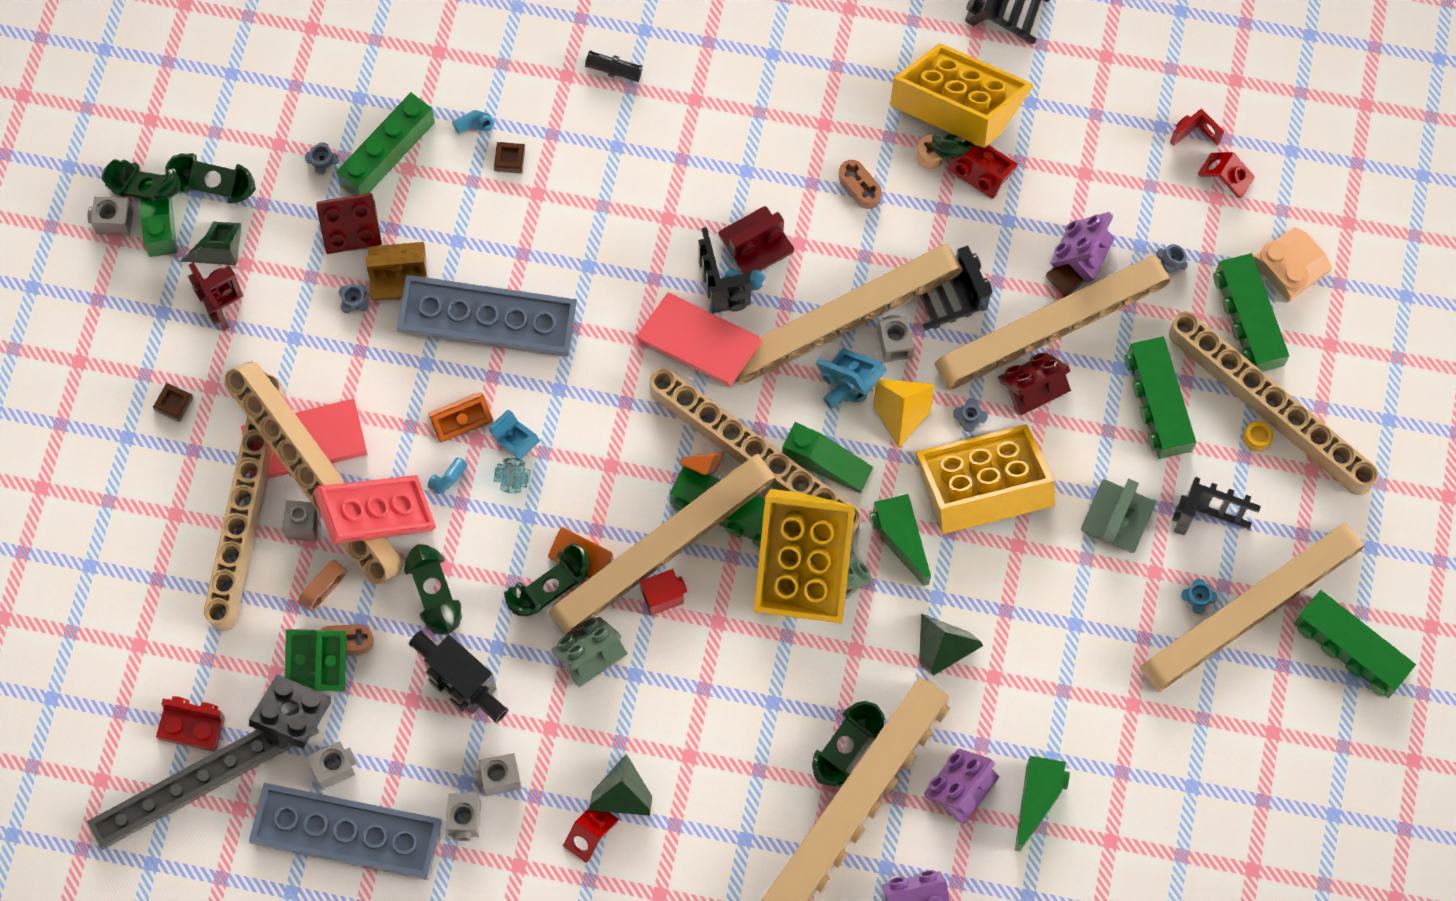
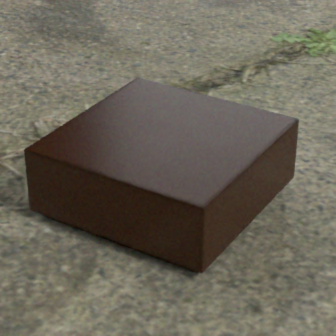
(509, 157)
(1064, 278)
(173, 402)

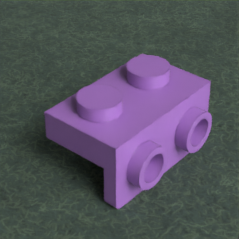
(925, 887)

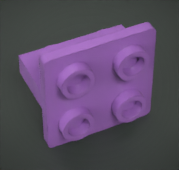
(1085, 245)
(962, 783)

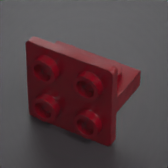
(349, 223)
(757, 240)
(216, 291)
(1036, 382)

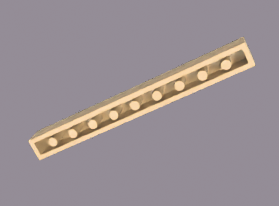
(861, 794)

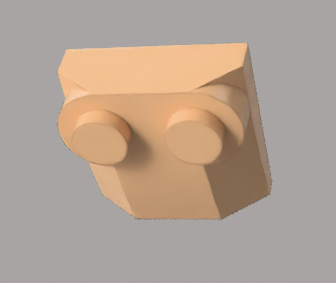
(1292, 263)

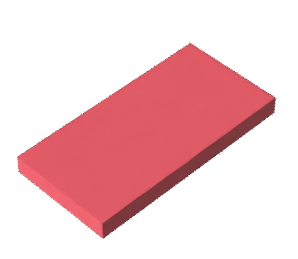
(699, 339)
(333, 428)
(374, 509)

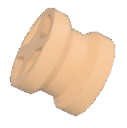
(927, 158)

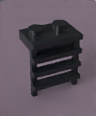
(994, 10)
(969, 288)
(726, 293)
(1199, 498)

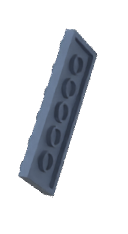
(486, 315)
(345, 831)

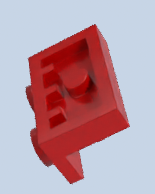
(983, 169)
(190, 723)

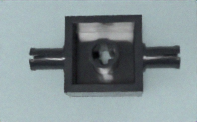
(460, 675)

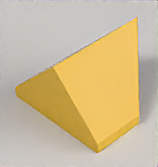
(902, 406)

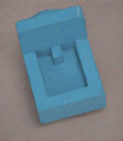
(513, 435)

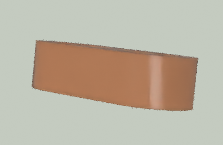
(864, 180)
(322, 585)
(351, 633)

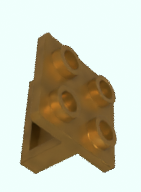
(389, 266)

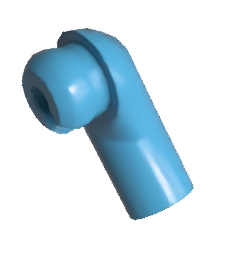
(474, 119)
(756, 278)
(839, 394)
(451, 475)

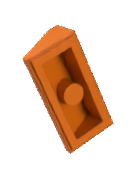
(460, 417)
(703, 463)
(598, 556)

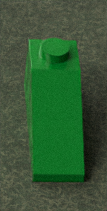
(157, 225)
(826, 457)
(900, 533)
(1041, 790)

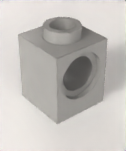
(117, 225)
(892, 349)
(300, 521)
(504, 762)
(330, 777)
(463, 803)

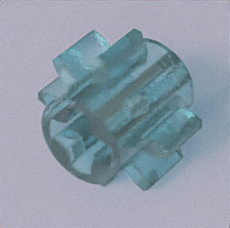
(512, 475)

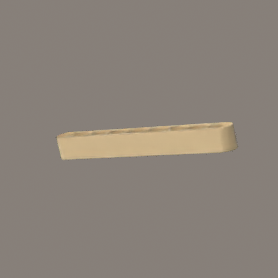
(851, 311)
(1052, 322)
(1275, 416)
(746, 437)
(303, 459)
(238, 516)
(662, 545)
(1252, 607)

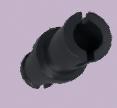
(613, 66)

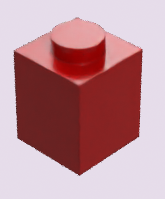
(663, 591)

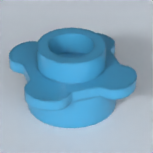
(1202, 588)

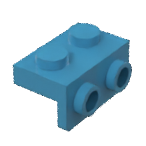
(851, 371)

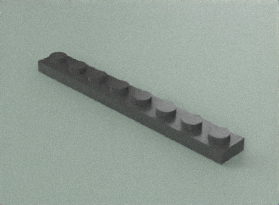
(184, 787)

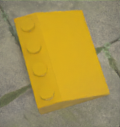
(959, 94)
(986, 478)
(804, 556)

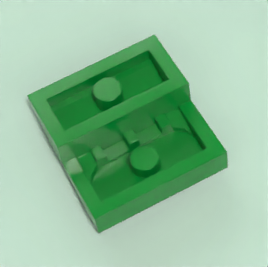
(316, 658)

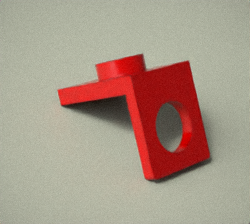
(1199, 119)
(1230, 170)
(591, 827)

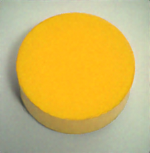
(1258, 436)

